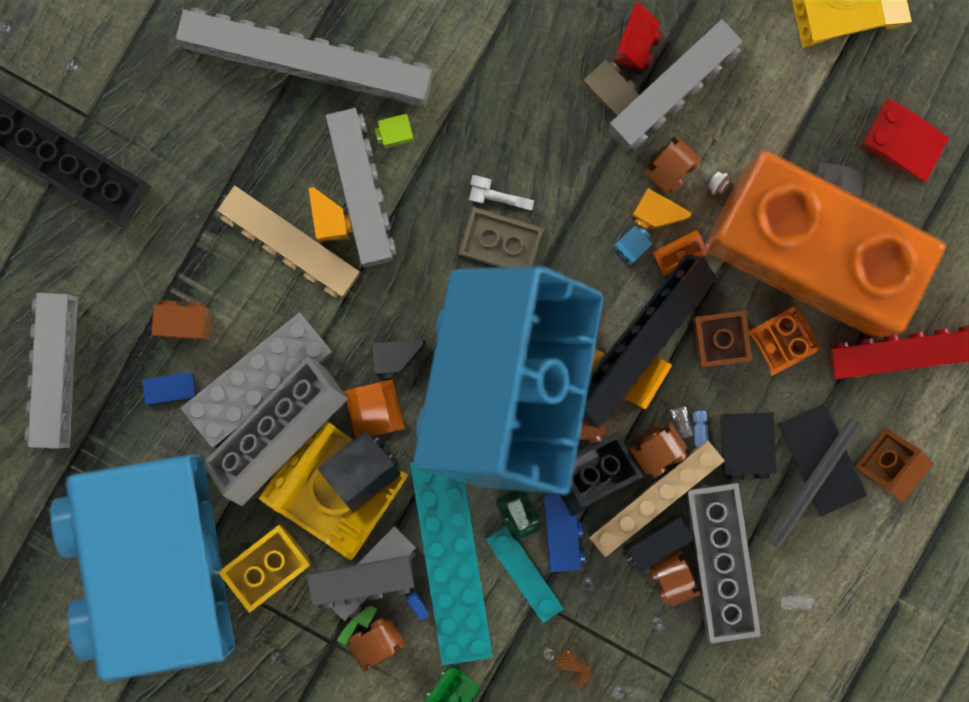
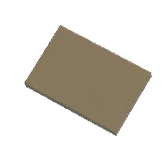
(500, 240)

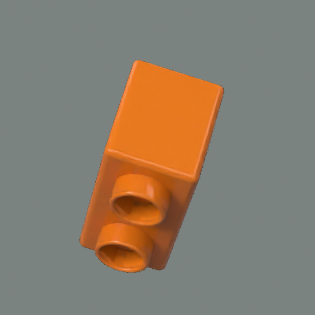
(824, 246)

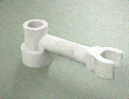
(481, 191)

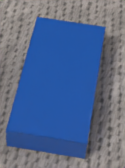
(169, 388)
(417, 603)

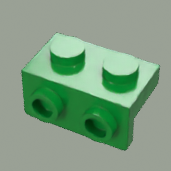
(453, 687)

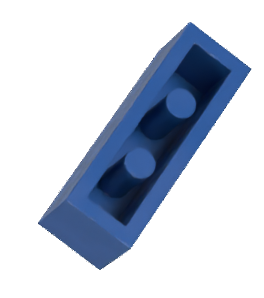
(562, 535)

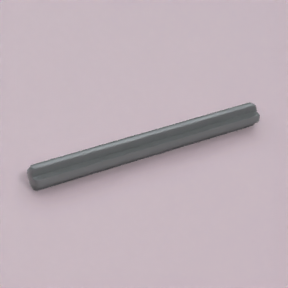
(814, 482)

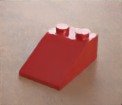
(637, 40)
(904, 140)

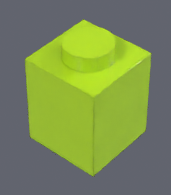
(394, 131)

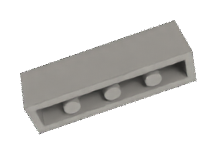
(392, 545)

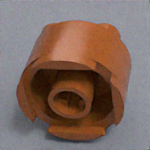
(671, 165)
(658, 449)
(676, 579)
(377, 644)

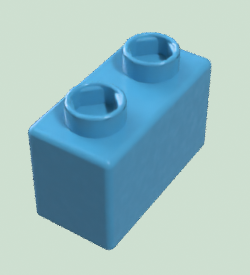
(509, 379)
(144, 568)

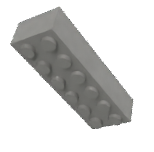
(674, 85)
(359, 187)
(51, 370)
(243, 387)
(274, 431)
(722, 562)

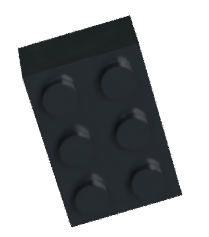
(600, 474)

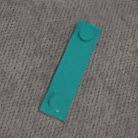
(524, 574)

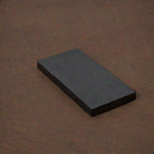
(809, 439)

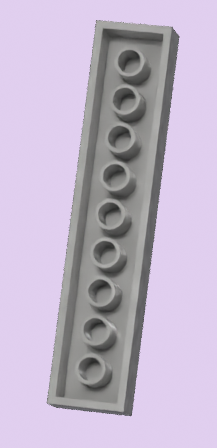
(304, 57)

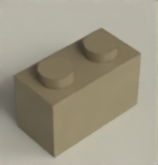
(611, 88)

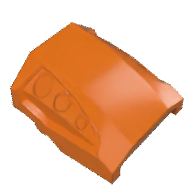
(785, 340)
(375, 409)

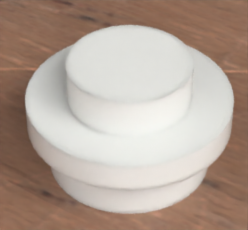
(719, 183)

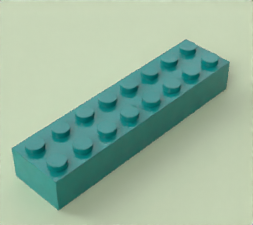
(452, 567)

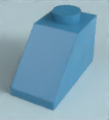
(632, 245)

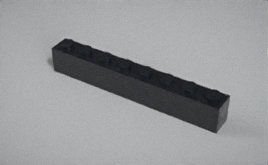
(645, 337)

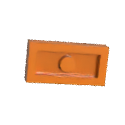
(672, 253)

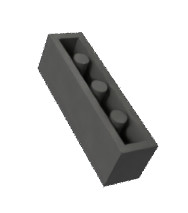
(361, 580)

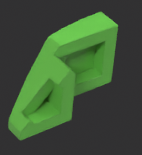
(364, 618)

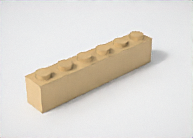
(289, 242)
(656, 498)

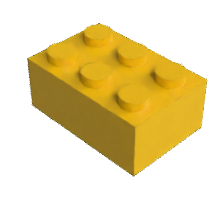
(265, 567)

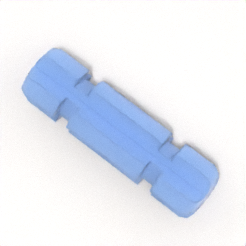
(701, 428)

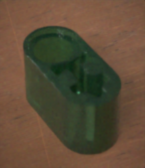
(518, 514)

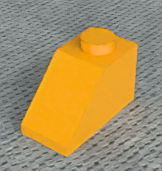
(658, 211)

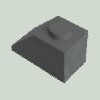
(841, 176)
(394, 356)

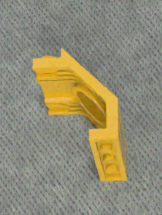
(835, 18)
(312, 503)

